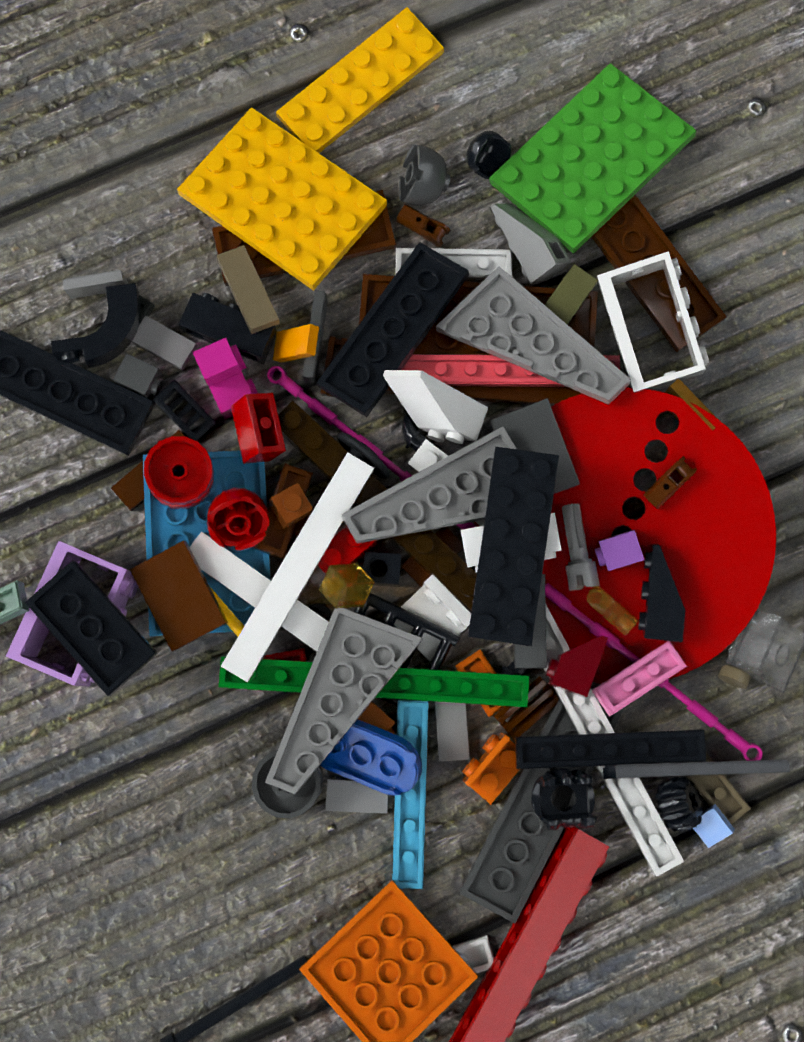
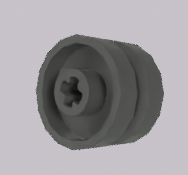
(278, 801)

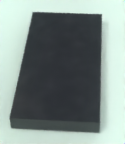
(91, 628)

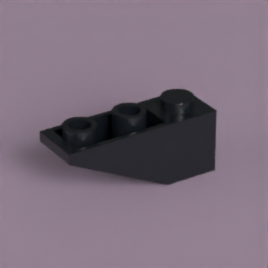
(664, 609)

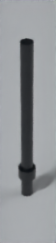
(237, 1003)

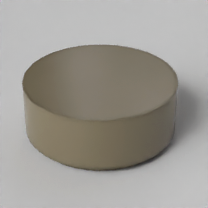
(734, 676)

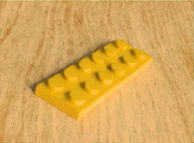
(360, 81)

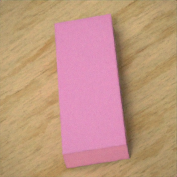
(639, 678)

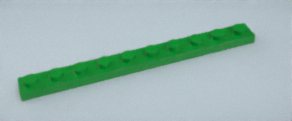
(405, 684)

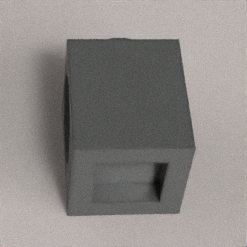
(139, 377)

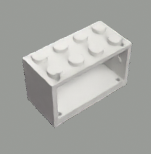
(681, 302)

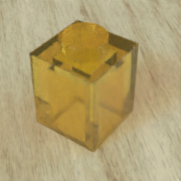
(346, 586)

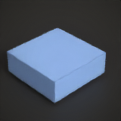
(713, 826)

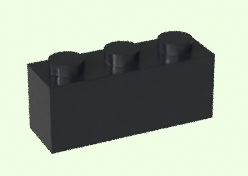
(213, 321)

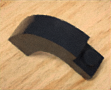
(114, 334)

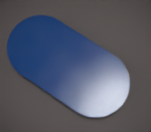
(375, 759)

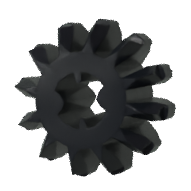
(679, 804)

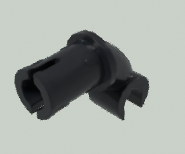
(412, 435)

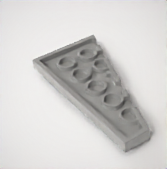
(434, 498)
(344, 679)

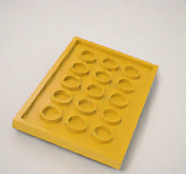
(282, 198)

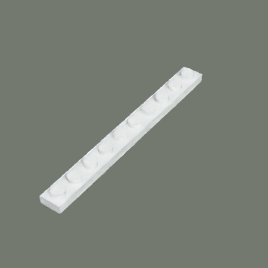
(627, 792)

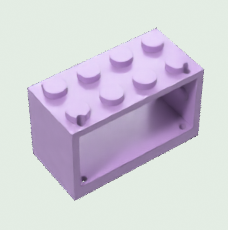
(33, 632)

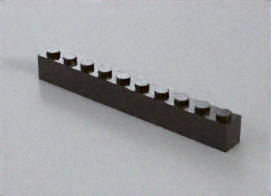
(422, 546)

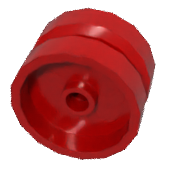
(174, 454)

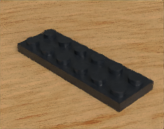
(393, 328)
(71, 395)
(513, 546)

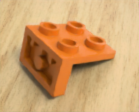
(493, 769)

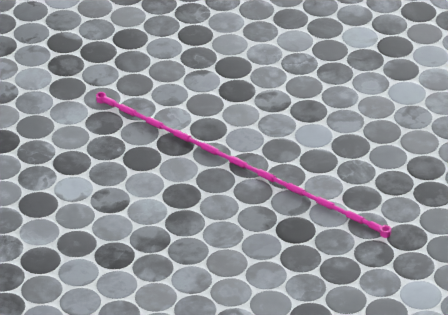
(550, 592)

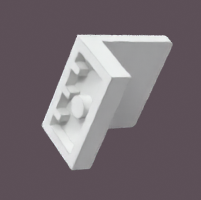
(438, 606)

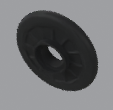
(363, 453)

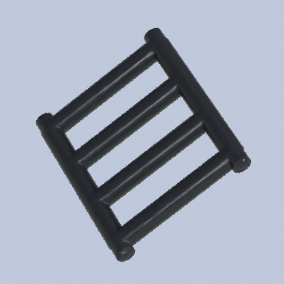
(419, 626)

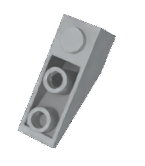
(534, 246)

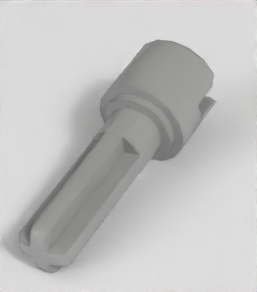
(581, 569)

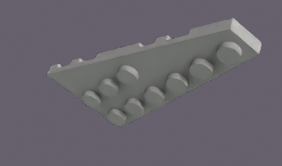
(521, 330)

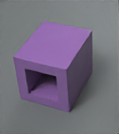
(619, 550)

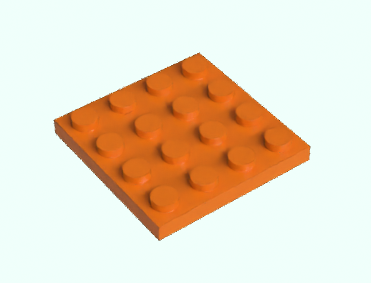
(388, 970)

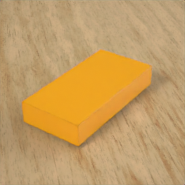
(296, 343)

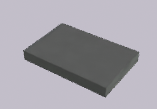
(537, 431)

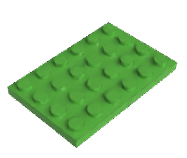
(592, 157)

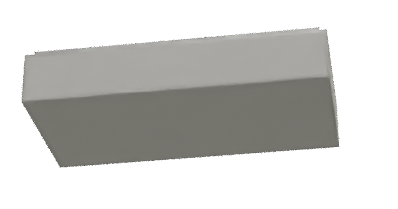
(93, 284)
(164, 343)
(451, 731)
(354, 797)

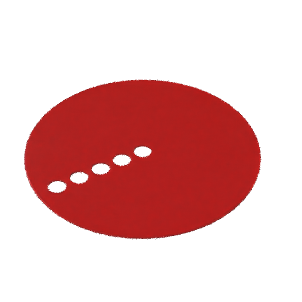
(711, 530)

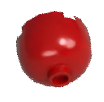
(237, 518)

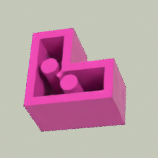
(223, 373)

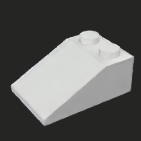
(437, 406)

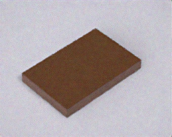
(178, 595)

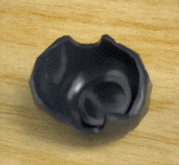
(488, 153)

